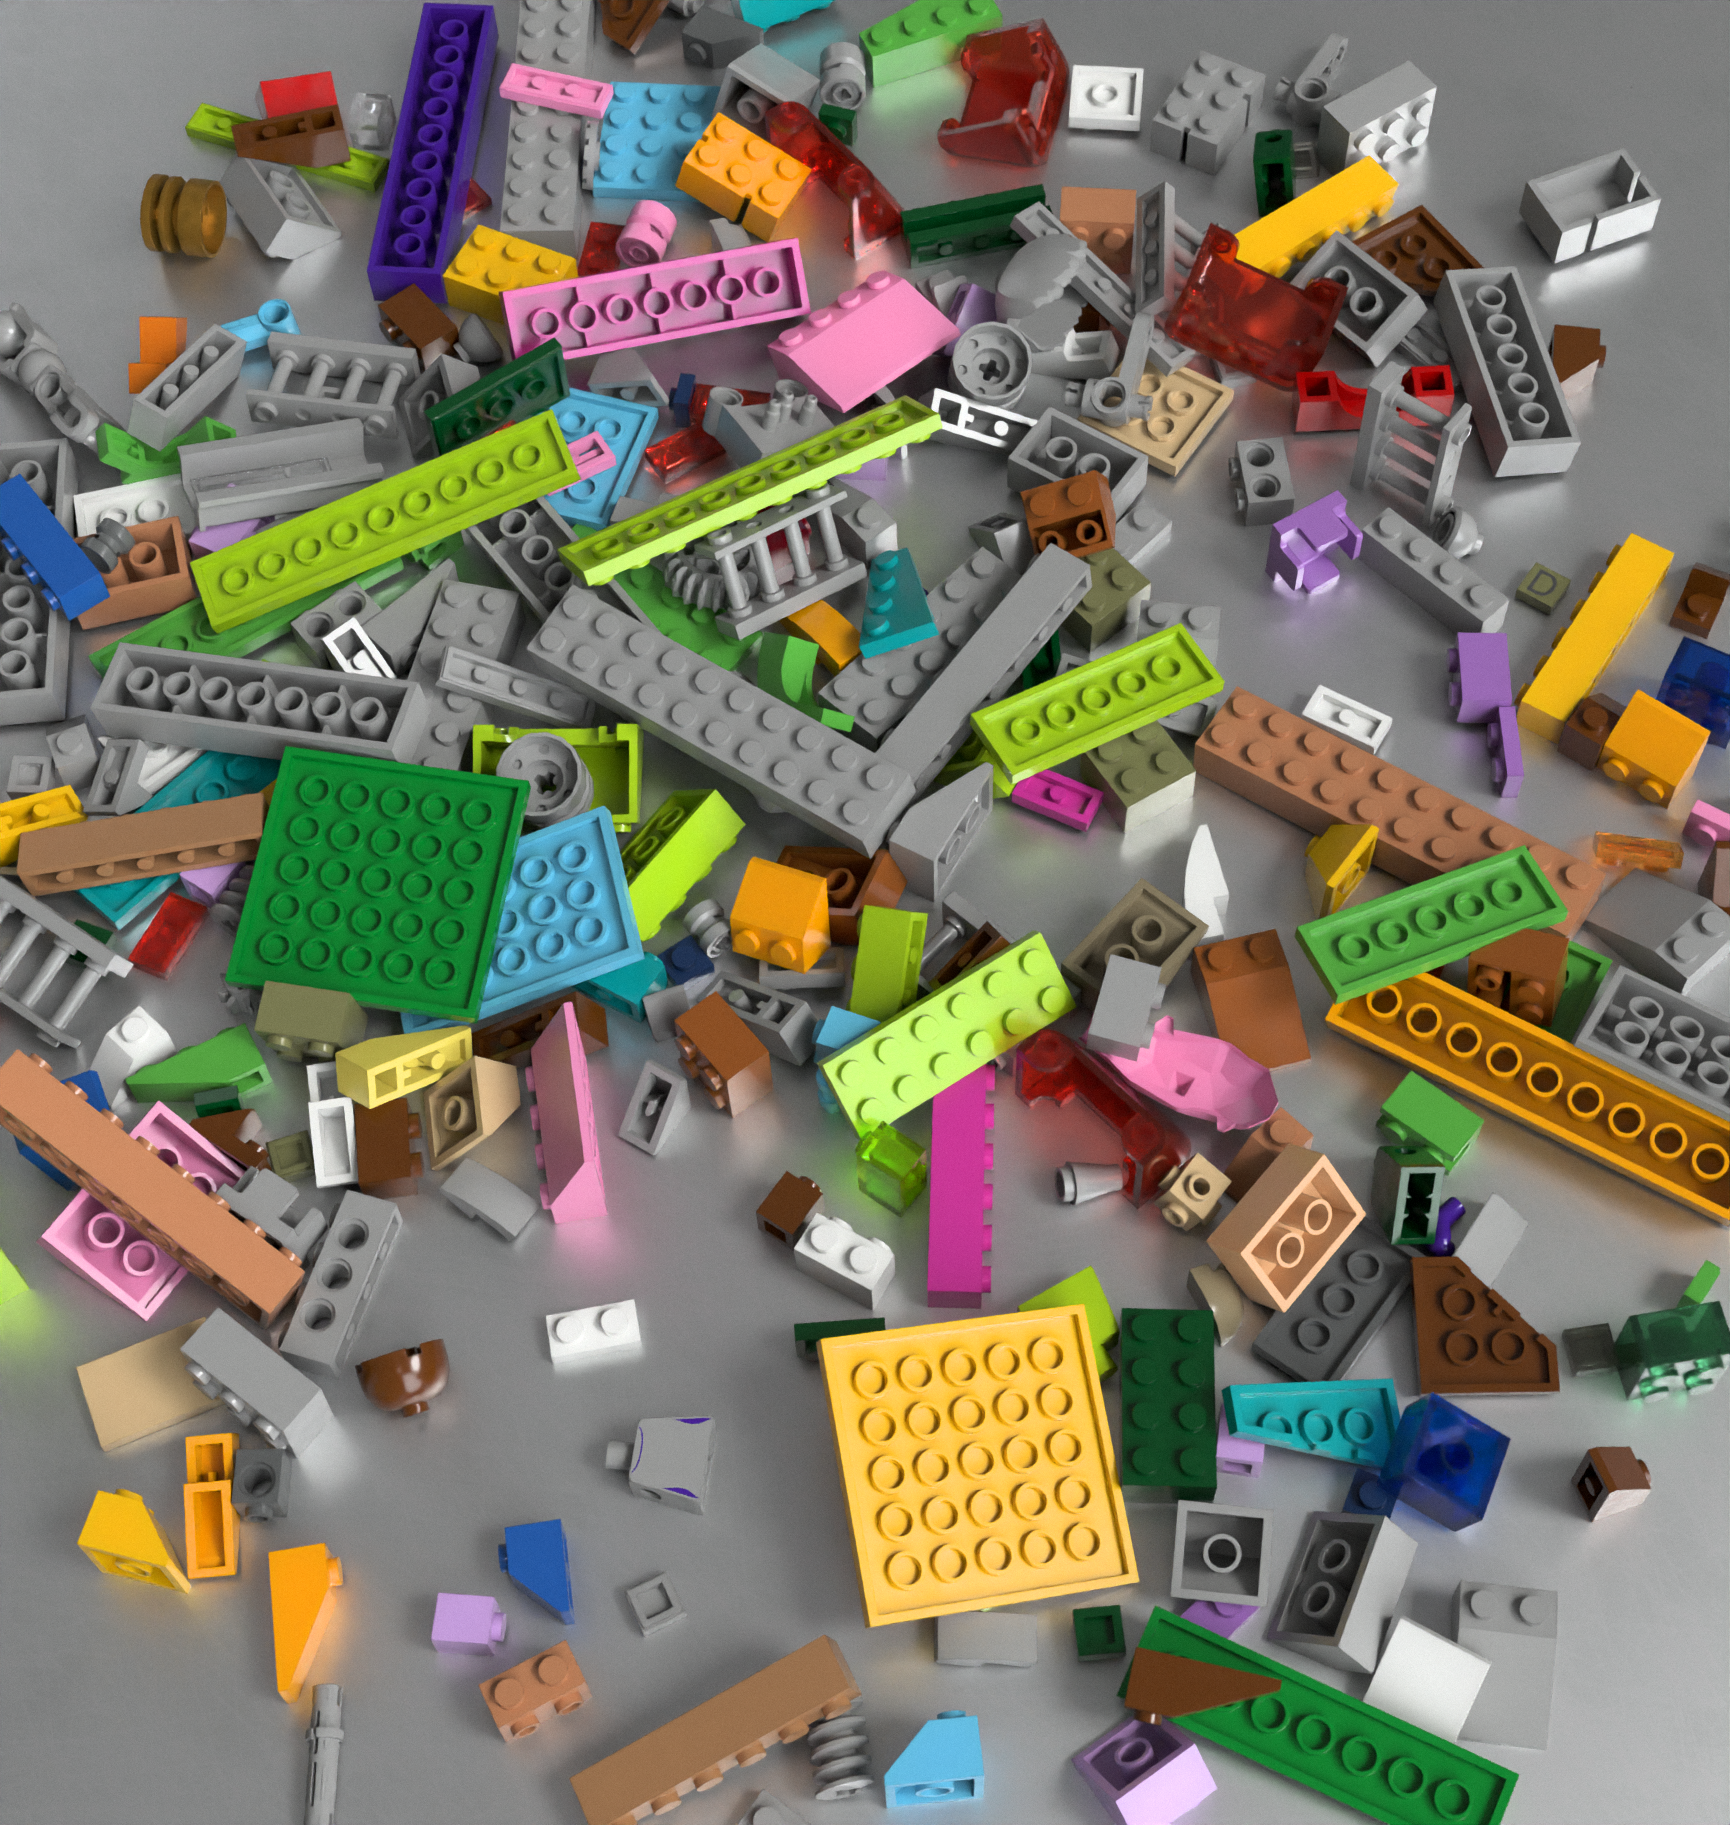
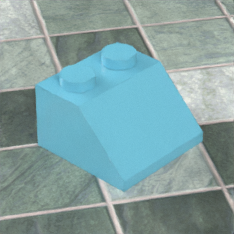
(938, 1764)

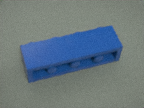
(47, 551)

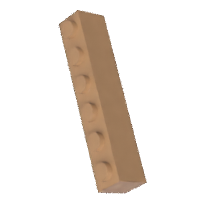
(142, 844)
(718, 1736)

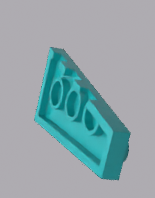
(894, 605)
(1322, 1418)

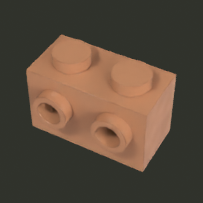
(535, 1691)

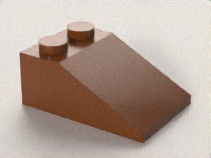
(851, 883)
(1251, 998)

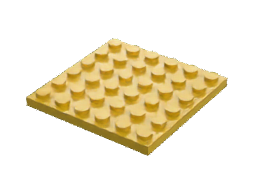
(975, 1464)

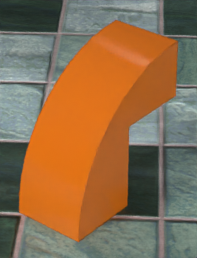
(160, 345)

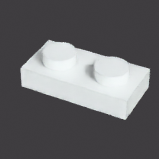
(1347, 719)
(593, 1331)

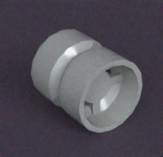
(842, 75)

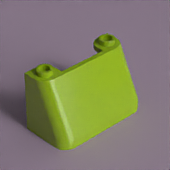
(610, 756)

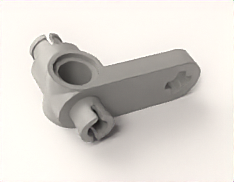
(1312, 90)
(1096, 392)

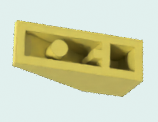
(400, 1063)

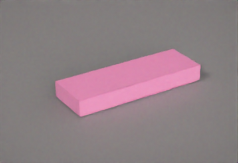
(556, 91)

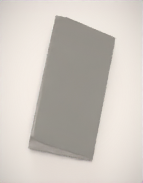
(1491, 1239)

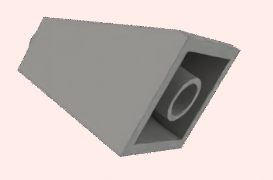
(758, 84)

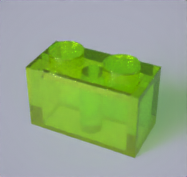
(891, 1168)

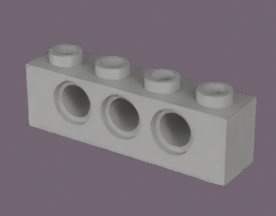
(327, 1348)

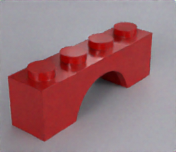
(1327, 403)

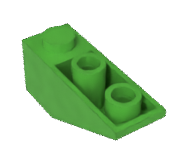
(217, 1063)

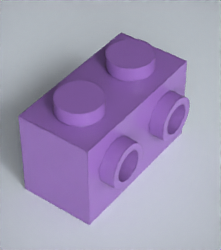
(1479, 676)

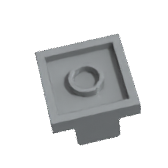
(267, 1202)

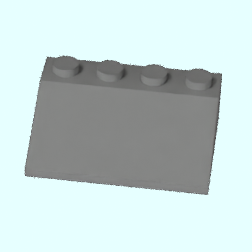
(1662, 1040)

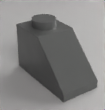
(718, 38)

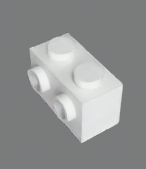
(845, 1260)

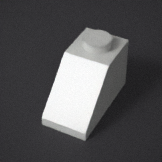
(126, 1049)

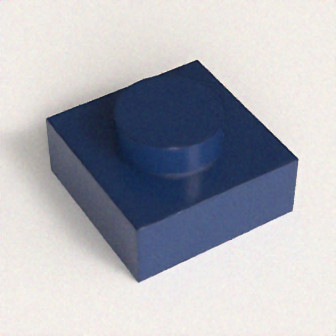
(682, 398)
(686, 963)
(1366, 1497)

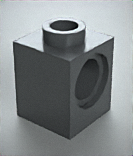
(253, 1467)

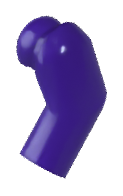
(1448, 1214)

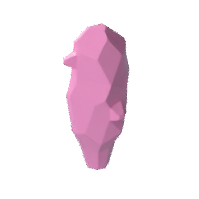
(1199, 1077)

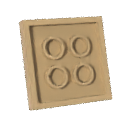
(1180, 417)

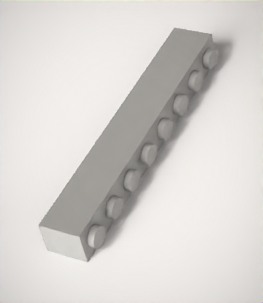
(986, 665)

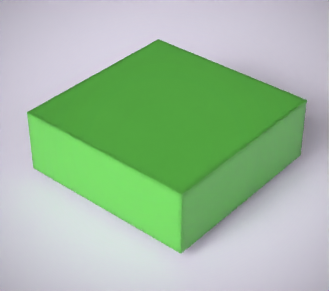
(1700, 1285)

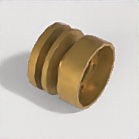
(183, 215)

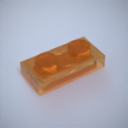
(1652, 853)

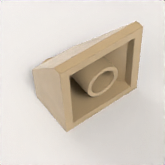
(468, 1107)

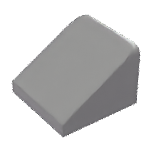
(662, 1010)

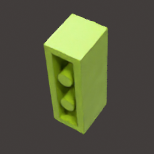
(887, 961)

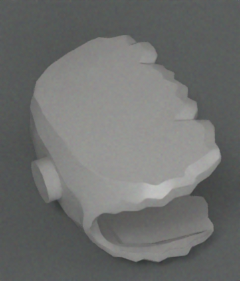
(1037, 291)

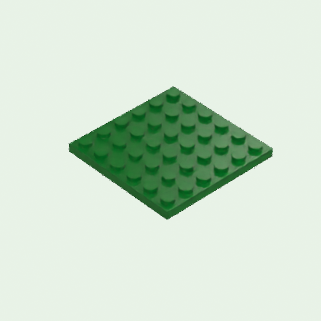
(380, 882)

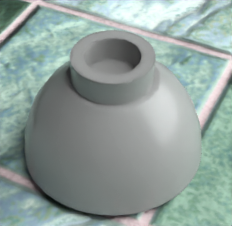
(477, 341)
(1458, 533)

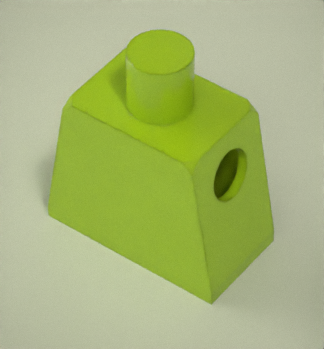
(1103, 1327)

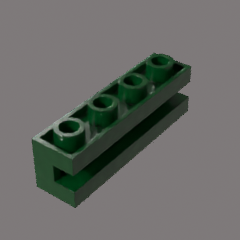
(966, 226)

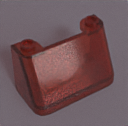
(1012, 97)
(871, 207)
(1251, 315)
(1062, 1067)

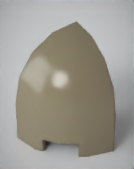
(1217, 1292)

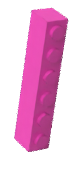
(959, 1192)

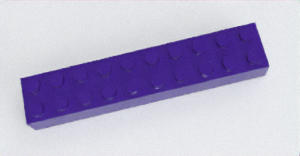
(433, 150)

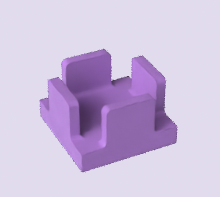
(1303, 540)

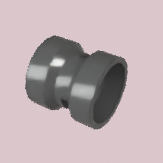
(107, 545)

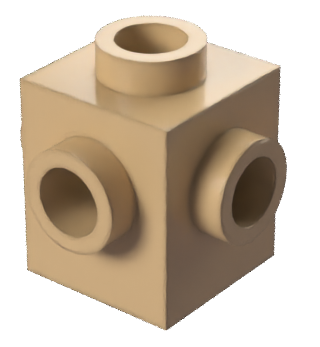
(1191, 1192)

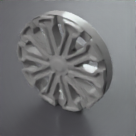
(591, 154)

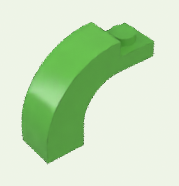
(142, 462)
(787, 672)

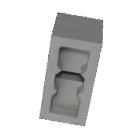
(1262, 481)
(328, 616)

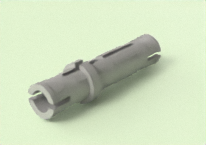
(324, 1743)

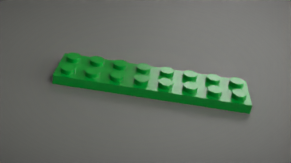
(1336, 1739)

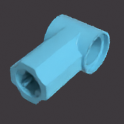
(272, 317)

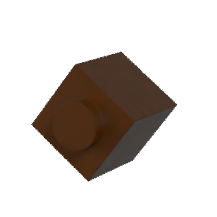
(790, 1209)

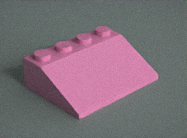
(861, 341)
(566, 1122)
(112, 1252)

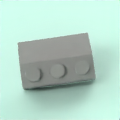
(278, 207)
(1343, 1590)

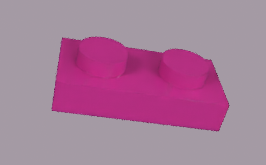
(1059, 798)

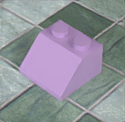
(1145, 1773)

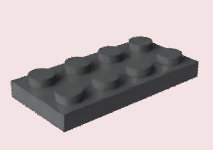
(1339, 1308)

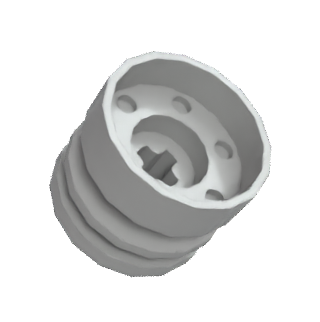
(994, 349)
(550, 762)

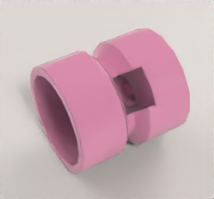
(646, 234)

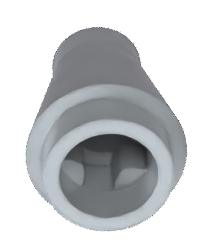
(1084, 1181)

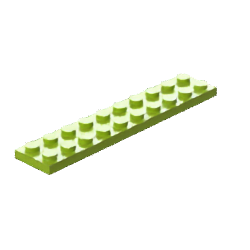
(749, 489)
(384, 521)

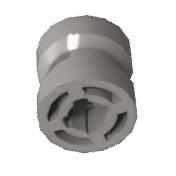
(709, 924)

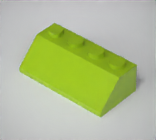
(676, 852)

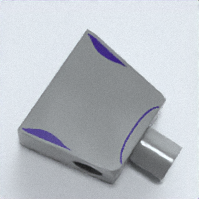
(668, 1460)

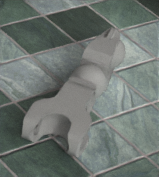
(45, 376)

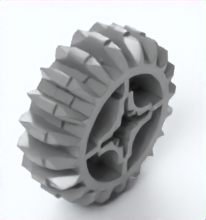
(700, 577)

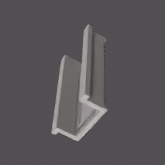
(275, 472)

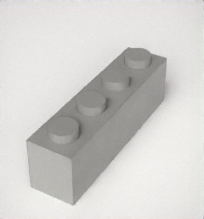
(186, 387)
(1431, 576)

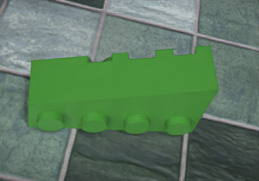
(923, 37)

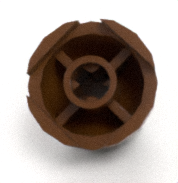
(405, 1377)

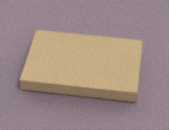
(143, 1388)

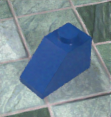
(540, 1565)

